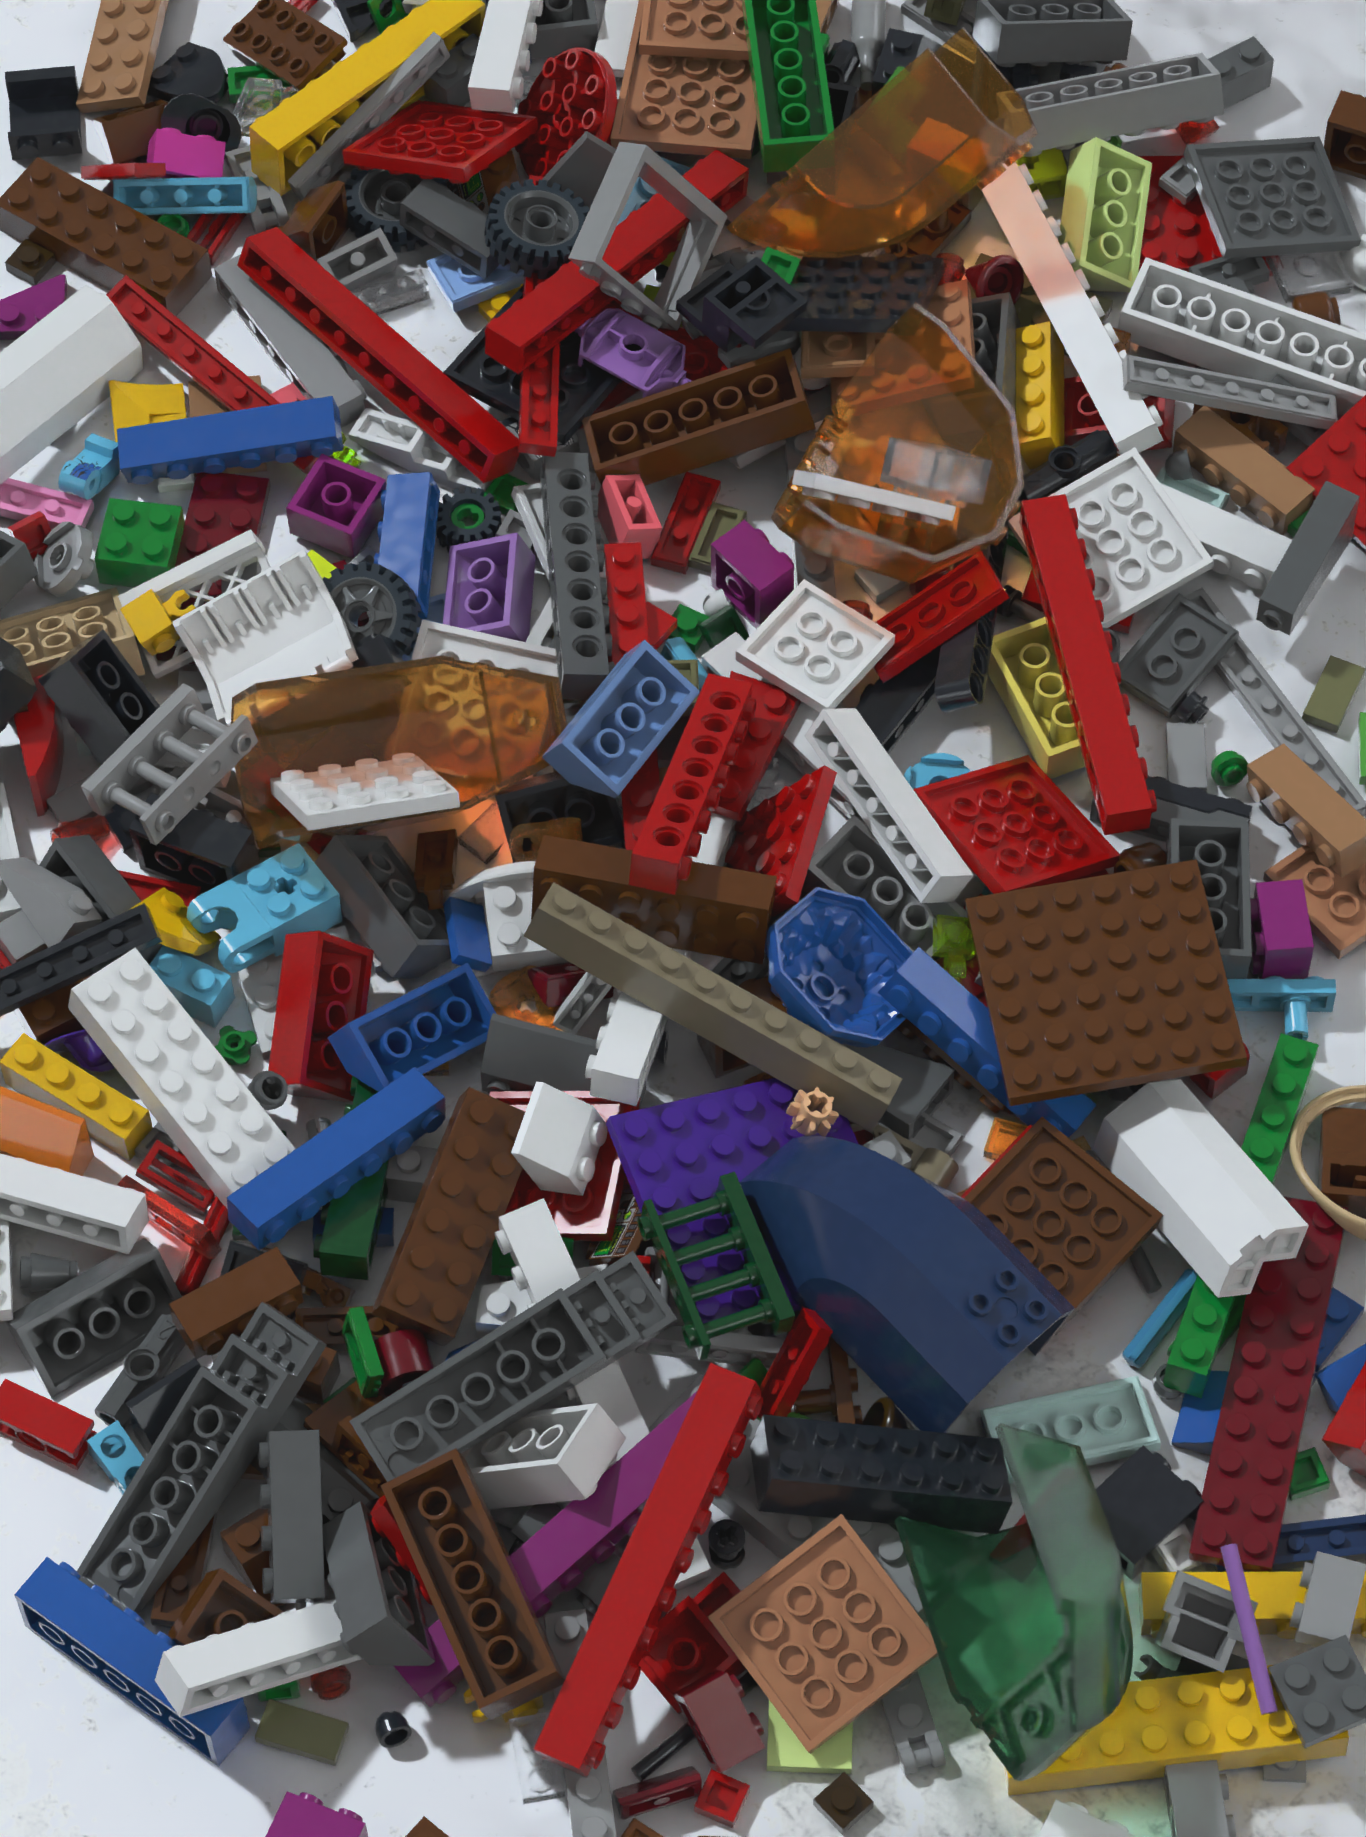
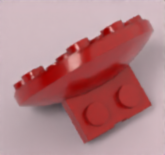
(568, 97)

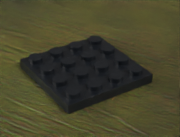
(862, 291)
(494, 384)

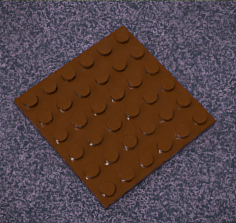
(1104, 982)

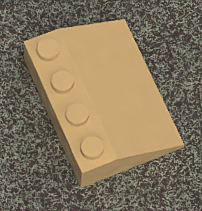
(54, 630)

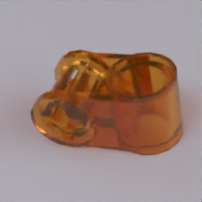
(562, 827)

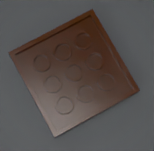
(1064, 1212)

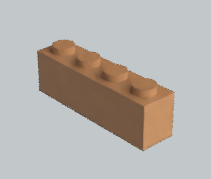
(1243, 470)
(1309, 809)

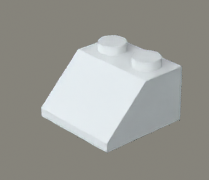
(559, 1140)

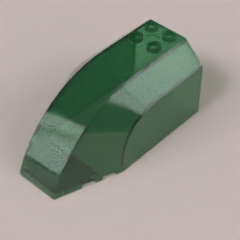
(1031, 1615)

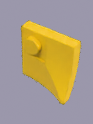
(145, 403)
(173, 926)

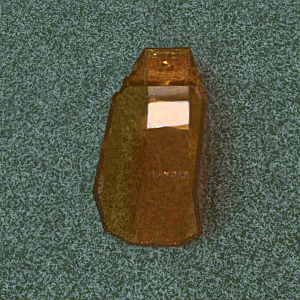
(897, 159)
(460, 717)

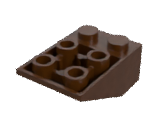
(1343, 1158)

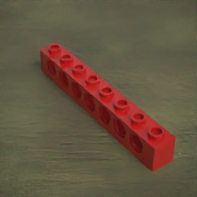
(692, 785)

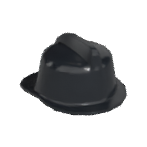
(201, 116)

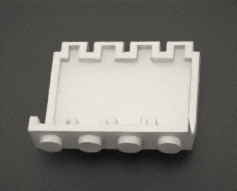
(267, 631)

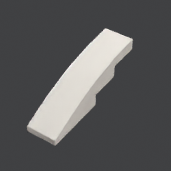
(412, 449)

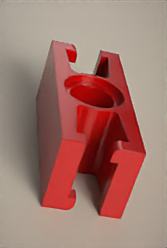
(44, 1425)

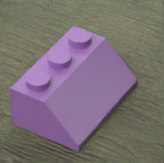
(491, 586)

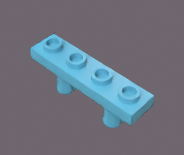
(1284, 995)

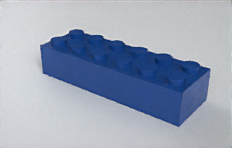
(121, 1654)

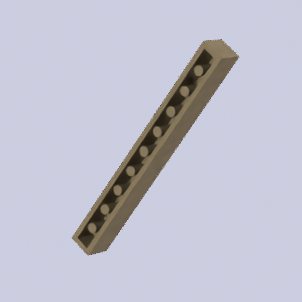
(711, 1006)

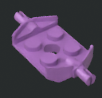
(651, 369)

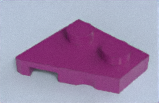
(30, 306)

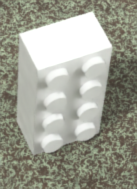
(545, 1457)

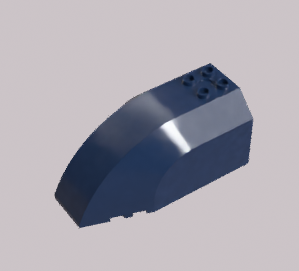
(901, 1273)

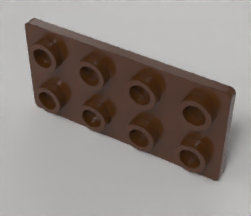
(286, 42)
(341, 1438)

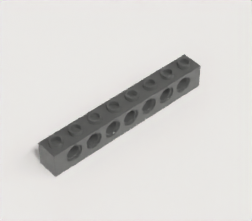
(574, 574)

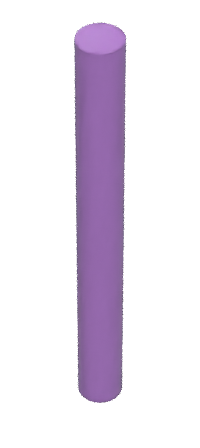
(1249, 1629)

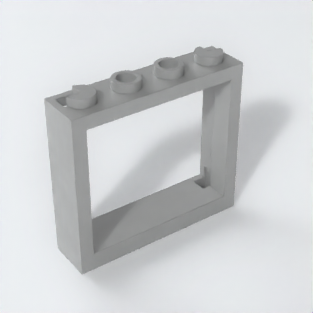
(693, 250)

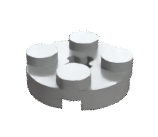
(65, 558)

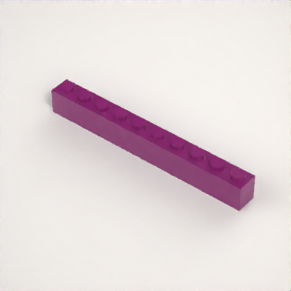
(565, 1547)

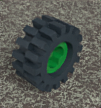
(480, 509)

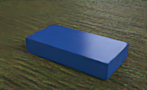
(467, 934)

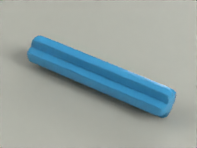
(1160, 1321)

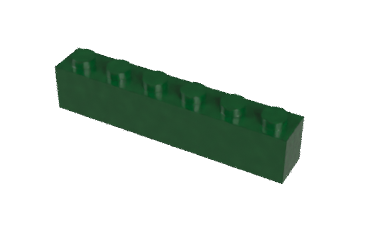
(355, 1218)

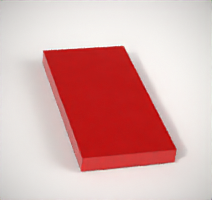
(939, 613)

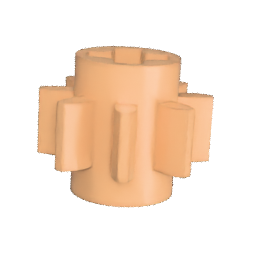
(812, 1113)

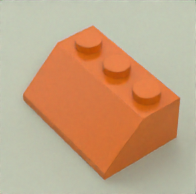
(43, 1133)

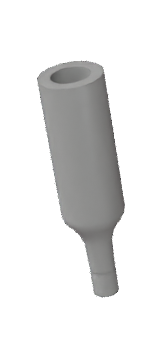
(868, 36)

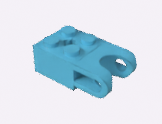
(264, 905)

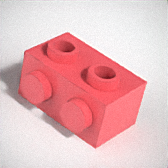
(628, 512)

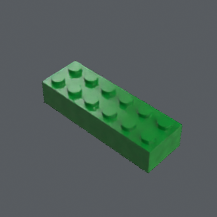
(787, 79)

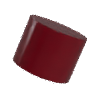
(403, 1359)

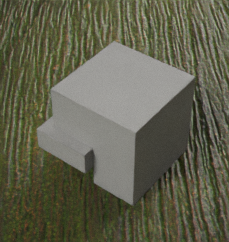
(1200, 1621)

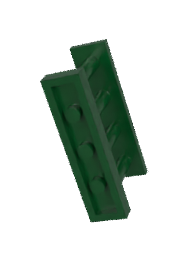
(742, 1237)

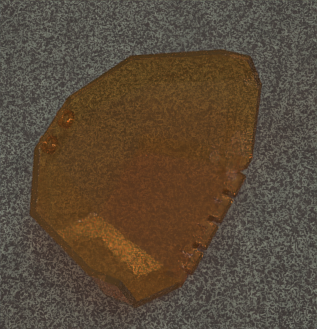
(917, 389)

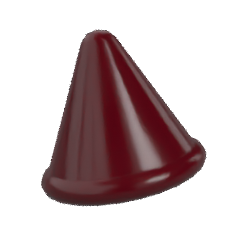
(997, 276)

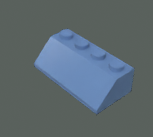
(622, 722)

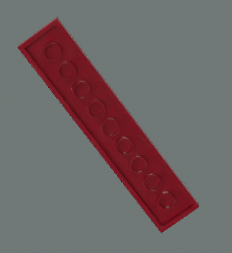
(1268, 1399)

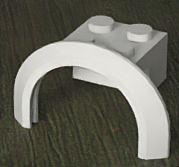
(508, 913)

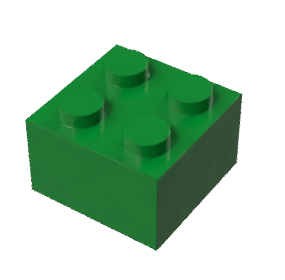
(138, 541)

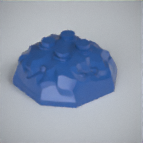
(830, 964)

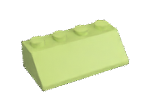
(1105, 213)

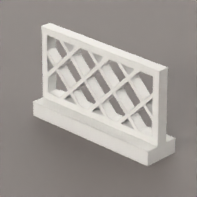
(197, 575)

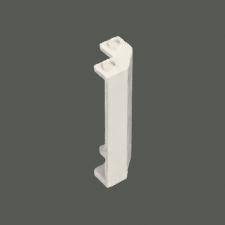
(61, 374)
(1210, 1192)

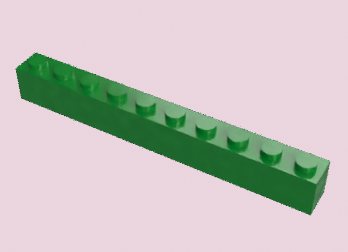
(1265, 1145)

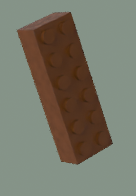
(102, 236)
(701, 421)
(711, 913)
(453, 1219)
(473, 1584)

